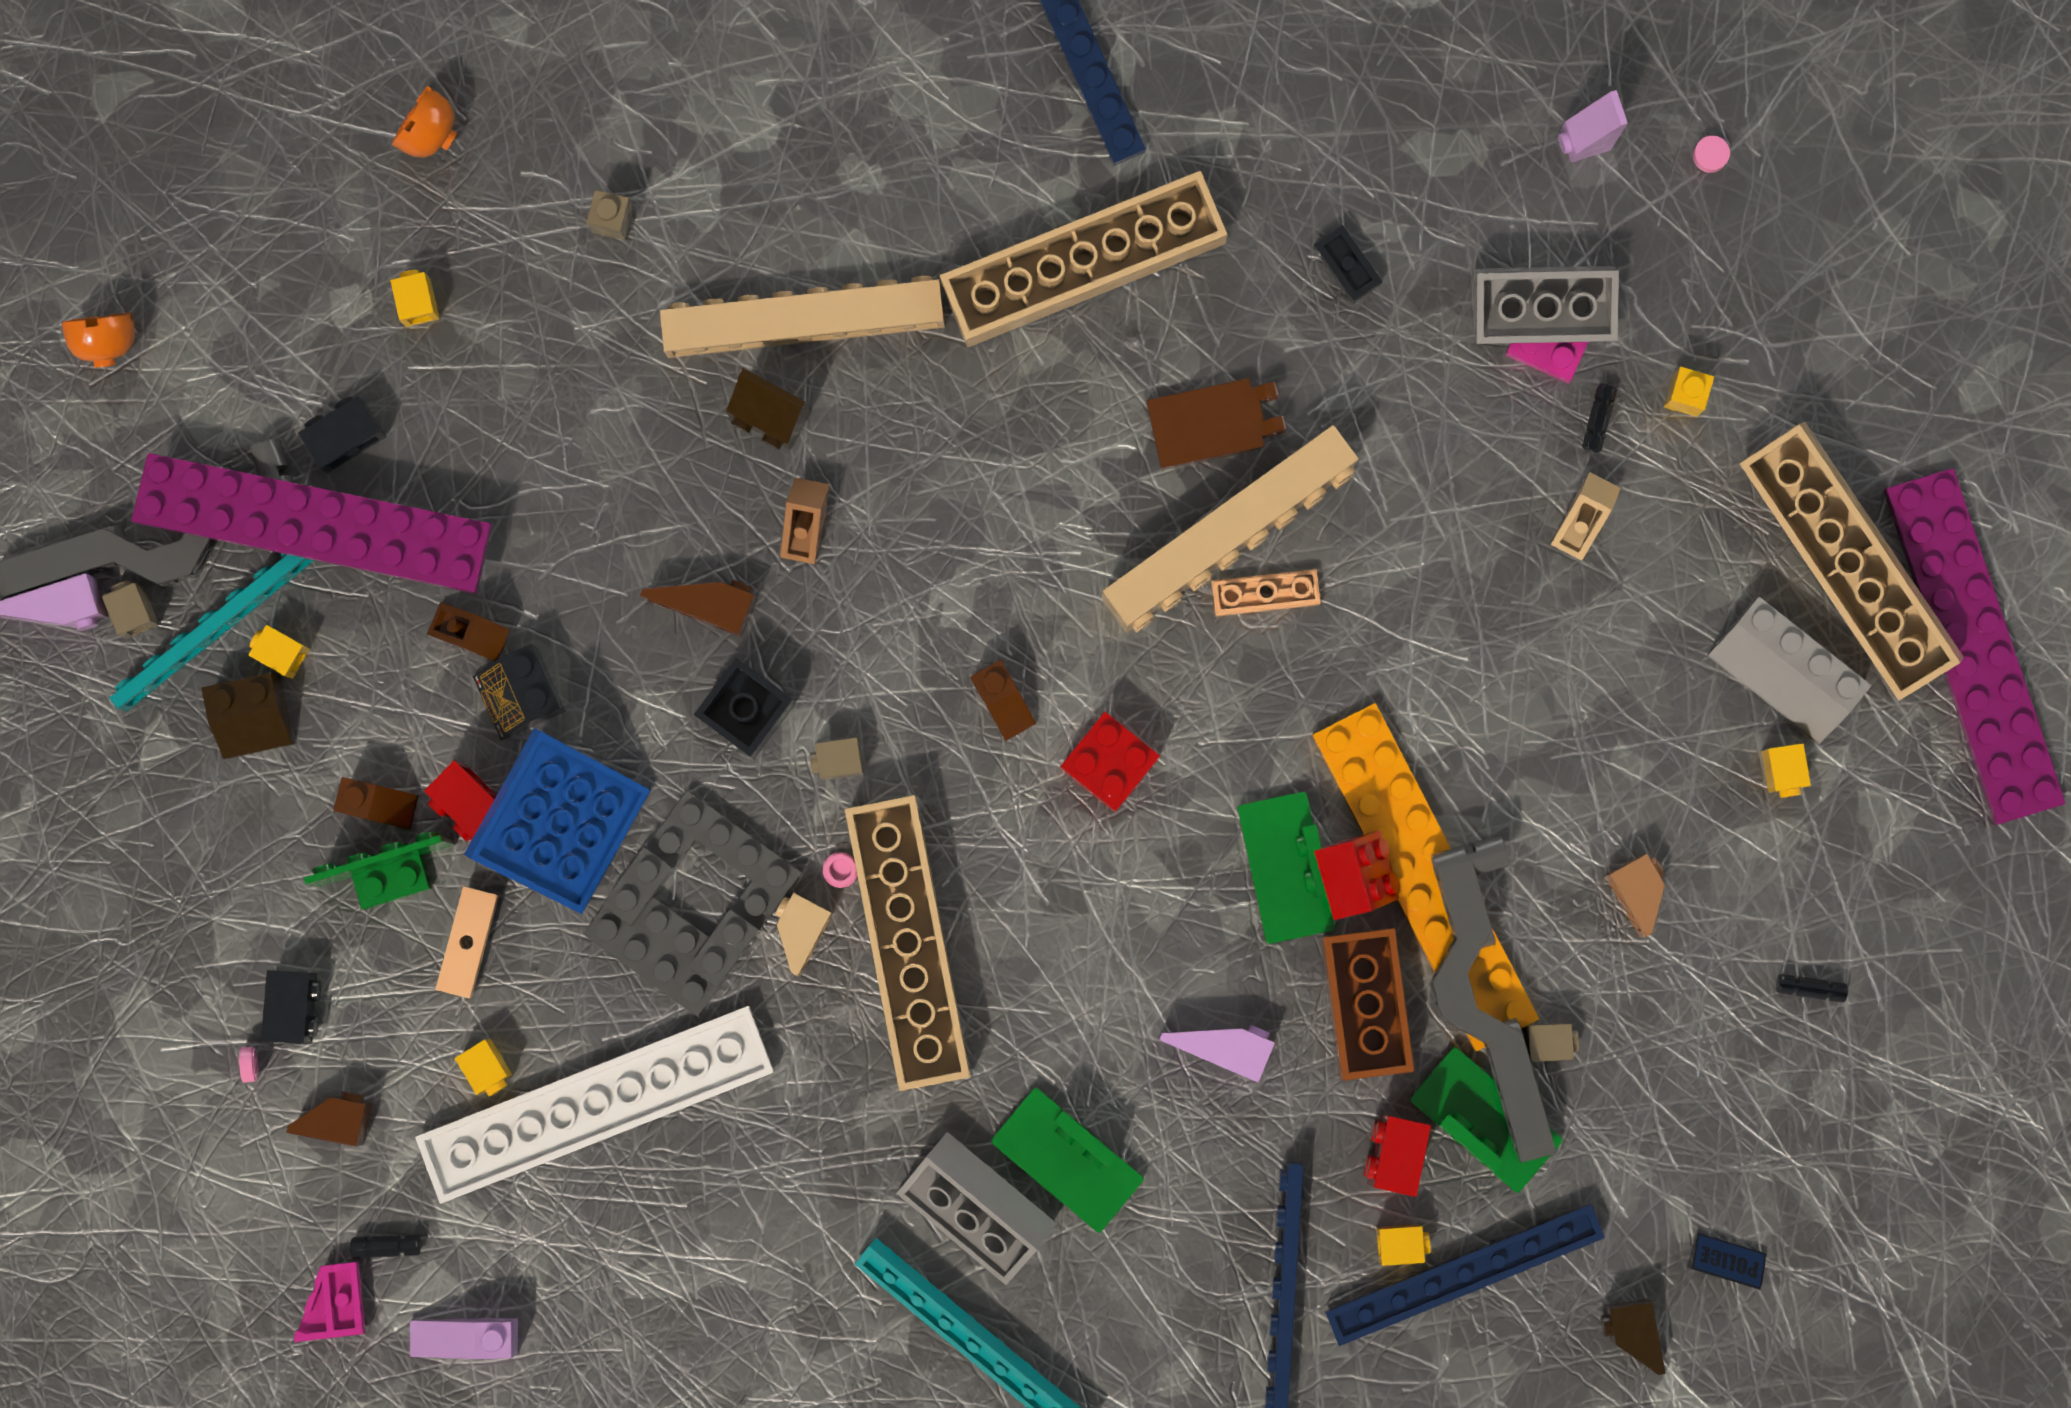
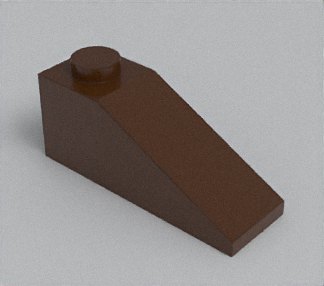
(711, 603)

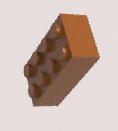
(1367, 1004)

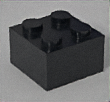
(745, 708)

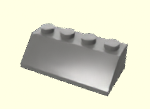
(1545, 304)
(1789, 670)
(977, 1208)

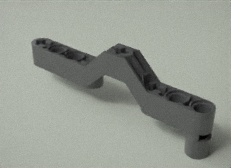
(110, 548)
(1456, 1003)

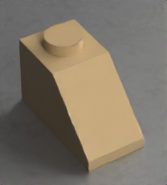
(1586, 516)
(800, 929)

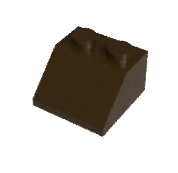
(767, 410)
(248, 715)

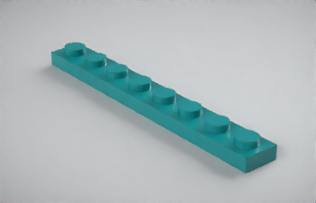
(211, 627)
(960, 1329)

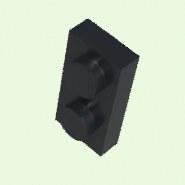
(1347, 264)

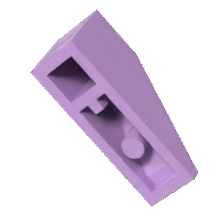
(1593, 128)
(65, 603)
(1230, 1048)
(464, 1338)

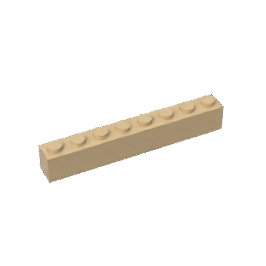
(802, 318)

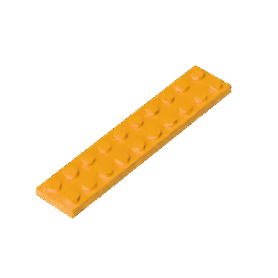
(1388, 799)

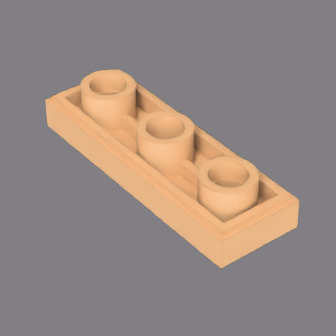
(1243, 594)
(460, 964)

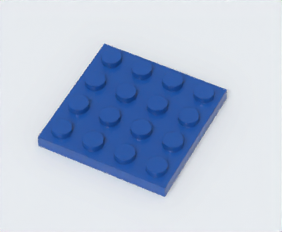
(557, 821)

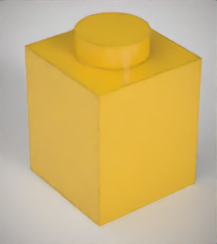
(414, 298)
(1689, 391)
(278, 651)
(1786, 770)
(484, 1068)
(1402, 1244)

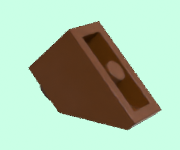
(468, 631)
(1003, 700)
(375, 803)
(336, 1120)

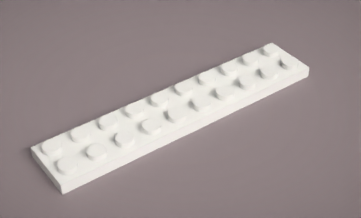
(594, 1104)

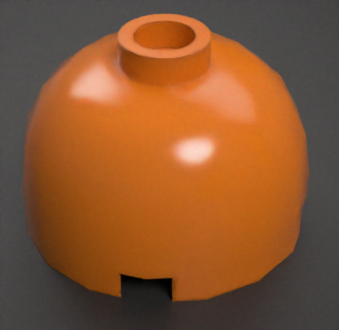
(426, 126)
(100, 337)

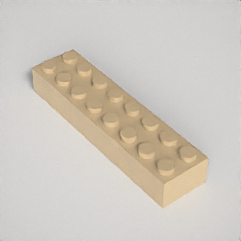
(1083, 259)
(1229, 529)
(1852, 561)
(907, 943)

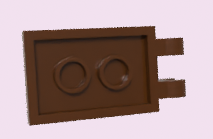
(1212, 422)

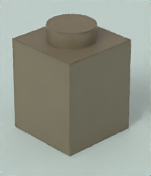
(610, 215)
(130, 609)
(837, 759)
(1551, 1042)

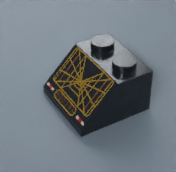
(518, 691)

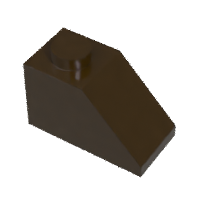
(1635, 1331)

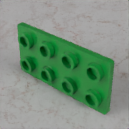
(1285, 868)
(385, 876)
(1468, 1108)
(1067, 1160)

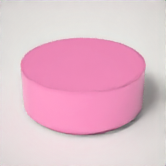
(1711, 154)
(840, 870)
(248, 1064)

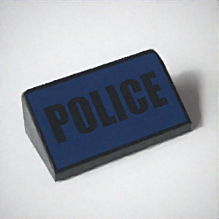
(1727, 1261)

